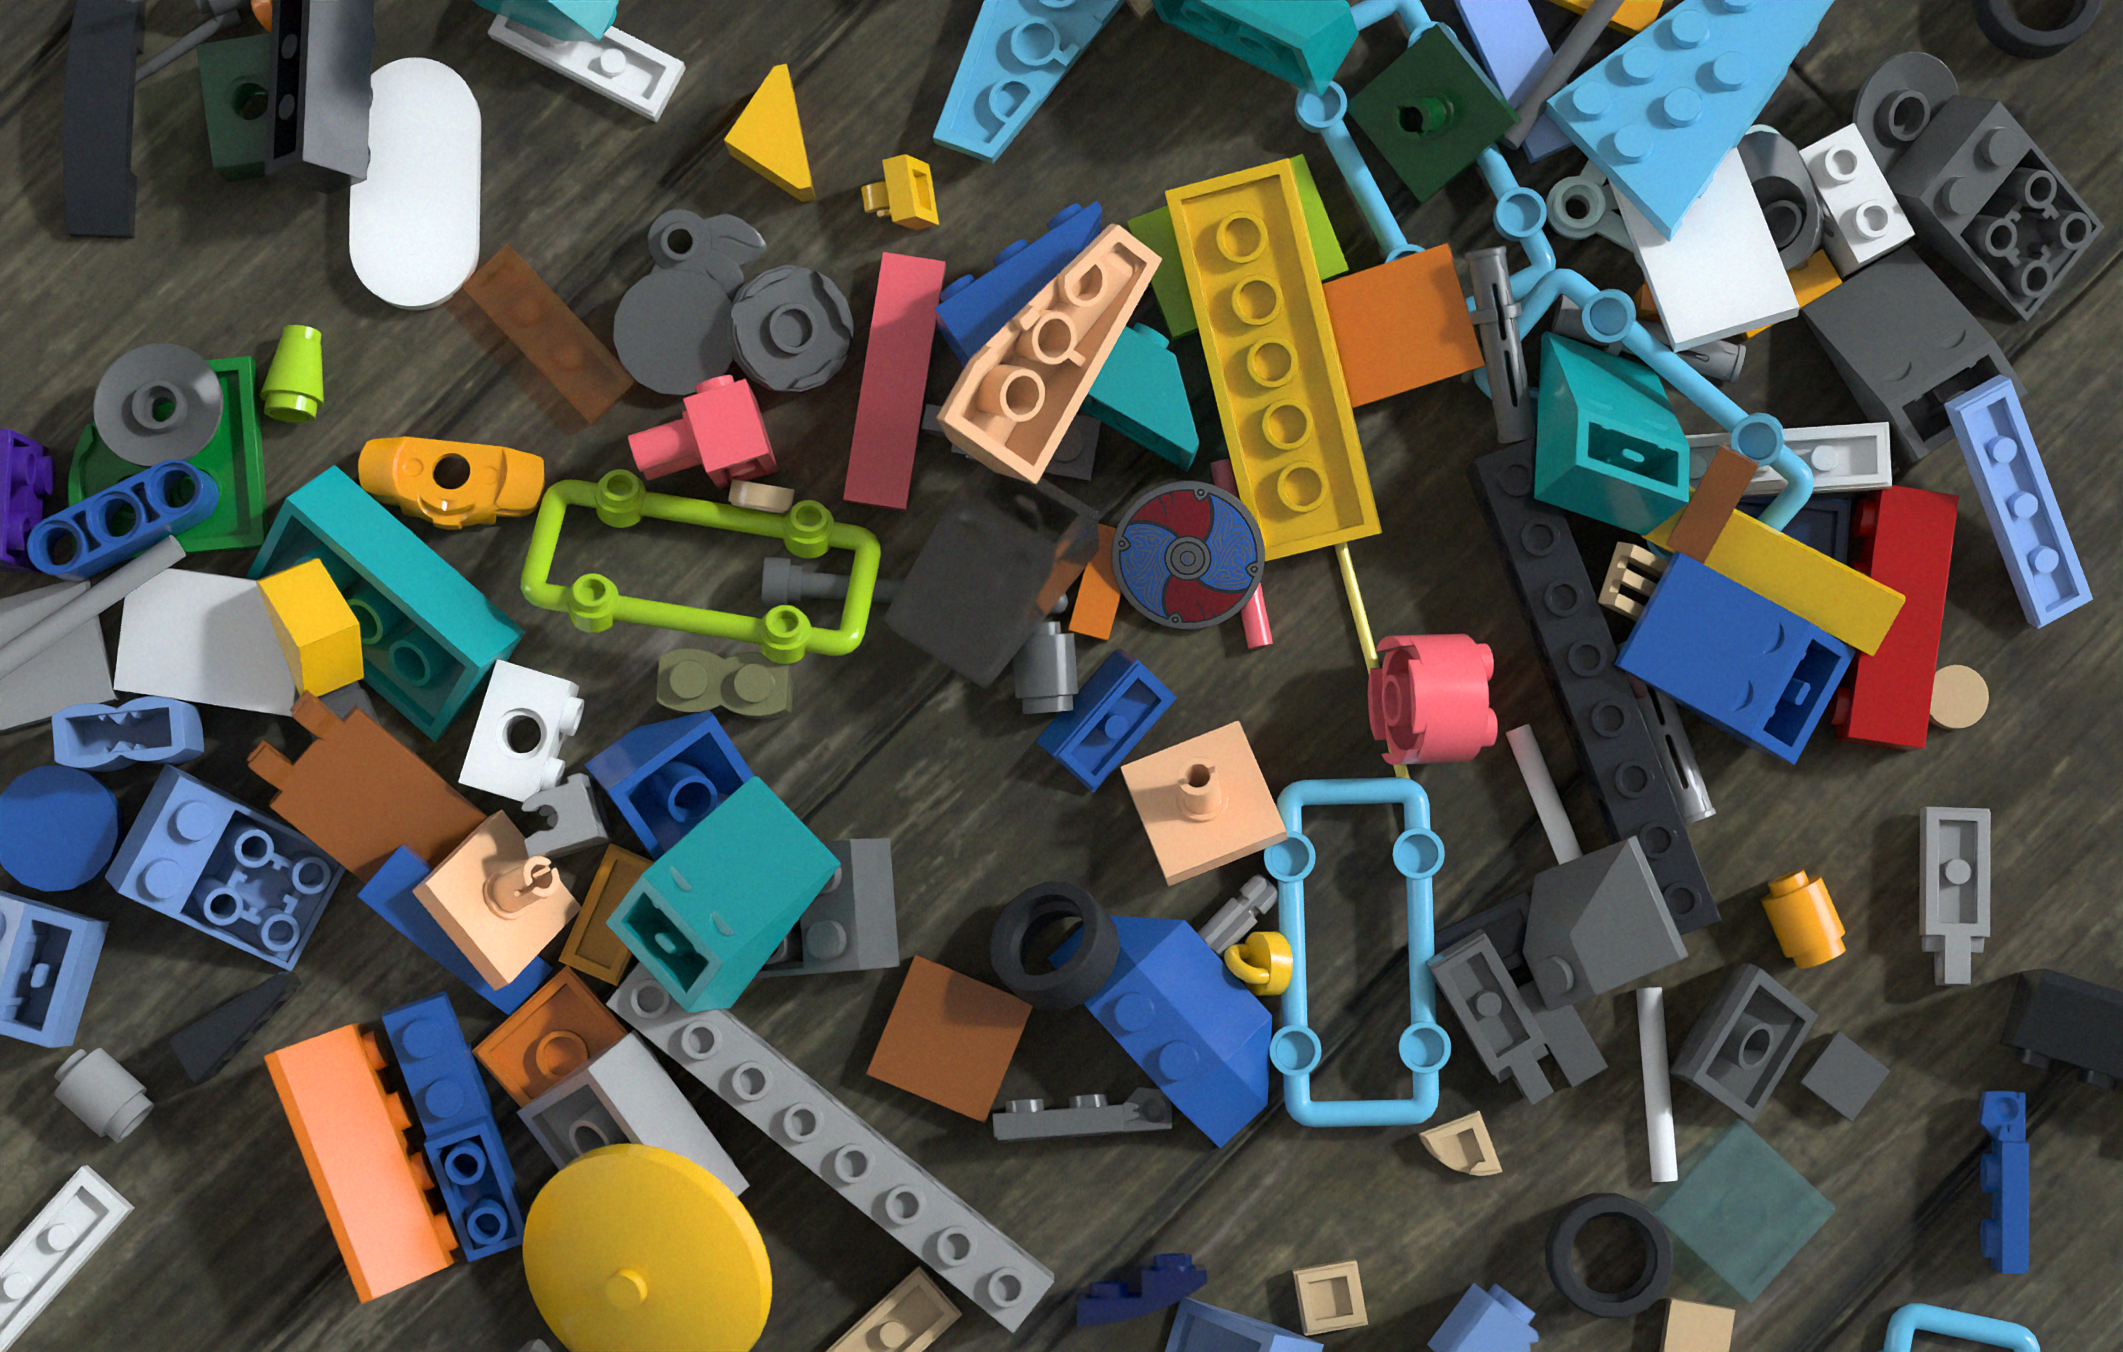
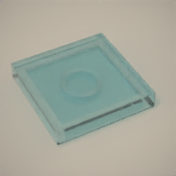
(1744, 1211)

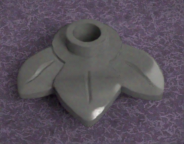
(716, 249)

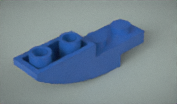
(458, 1124)

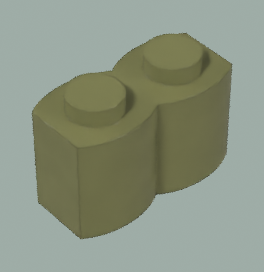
(742, 683)

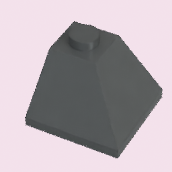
(1597, 925)

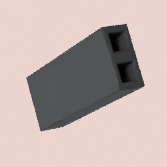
(1565, 1036)

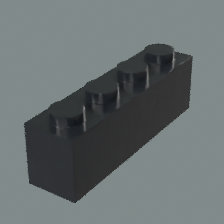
(320, 93)

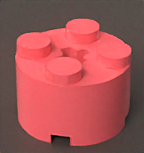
(1432, 698)

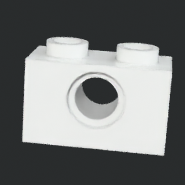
(1856, 201)
(511, 697)

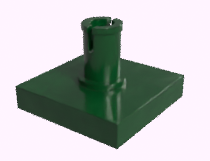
(1432, 112)

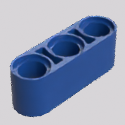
(92, 520)

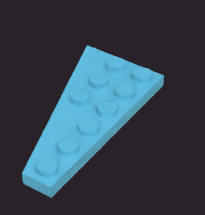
(1013, 66)
(1682, 97)

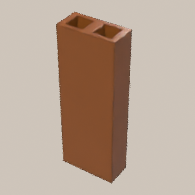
(1712, 503)

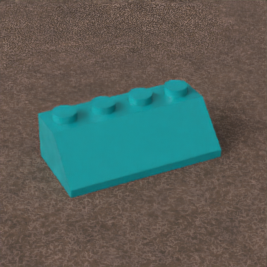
(421, 623)

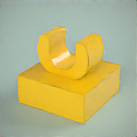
(904, 195)

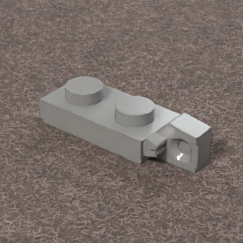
(1954, 888)

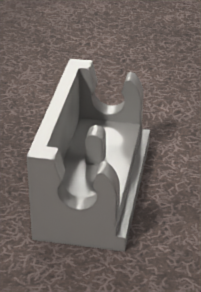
(577, 818)

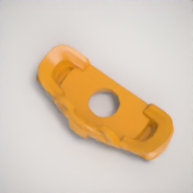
(498, 485)

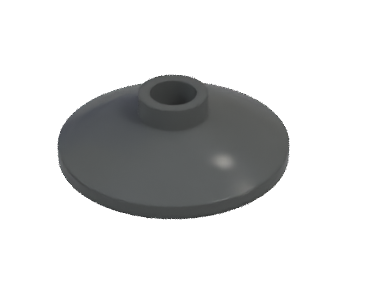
(1914, 87)
(144, 382)

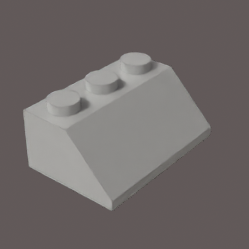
(624, 1099)

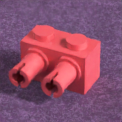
(716, 430)

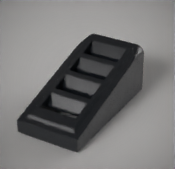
(220, 1035)

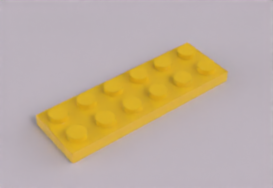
(1273, 358)

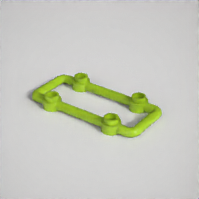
(623, 501)

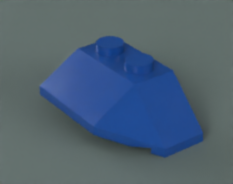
(1185, 1022)

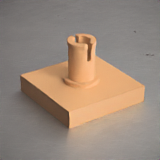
(1204, 803)
(497, 900)

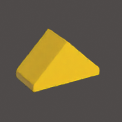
(771, 137)
(313, 627)

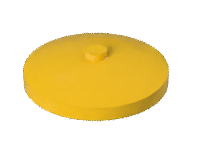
(645, 1256)

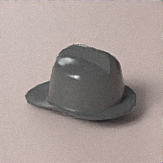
(1784, 196)

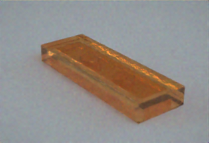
(550, 334)

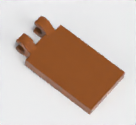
(364, 792)

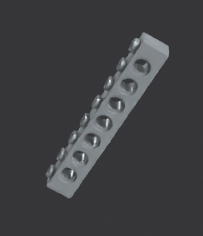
(840, 1149)

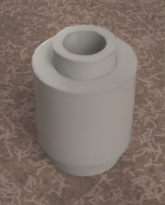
(102, 1094)

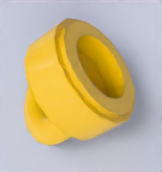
(1262, 963)

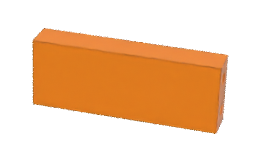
(1098, 592)

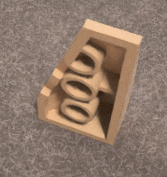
(1040, 366)

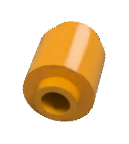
(1804, 919)

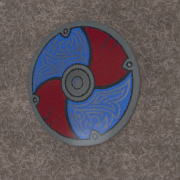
(1188, 555)

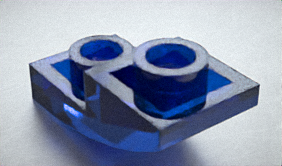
(1161, 1285)

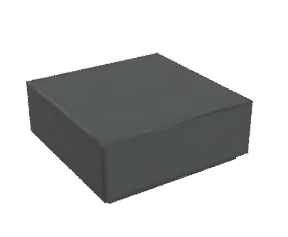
(1843, 1076)

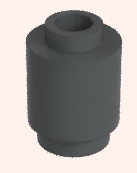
(1046, 670)

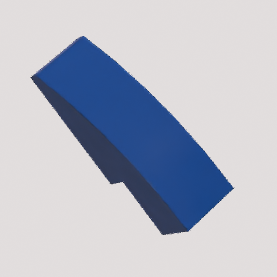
(393, 899)

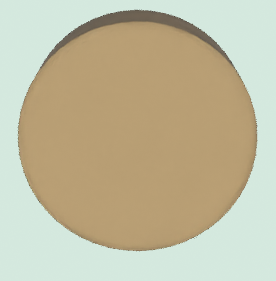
(761, 496)
(1957, 697)

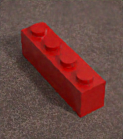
(1908, 549)

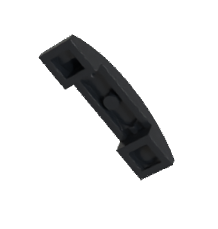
(100, 118)

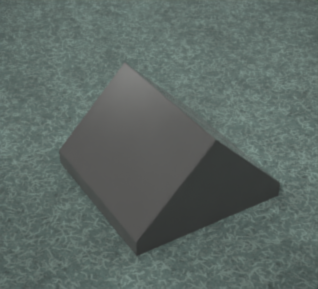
(1743, 1040)

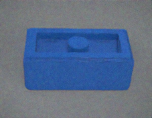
(1106, 719)

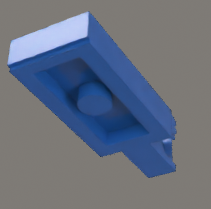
(2007, 1179)

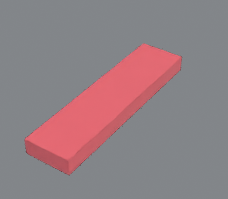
(894, 382)

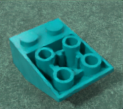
(1607, 438)
(723, 898)

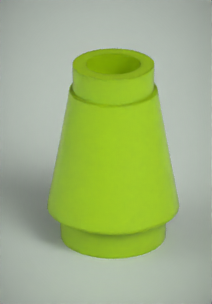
(295, 377)

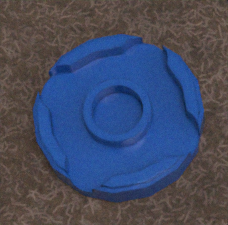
(59, 828)

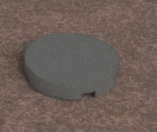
(789, 329)
(674, 330)

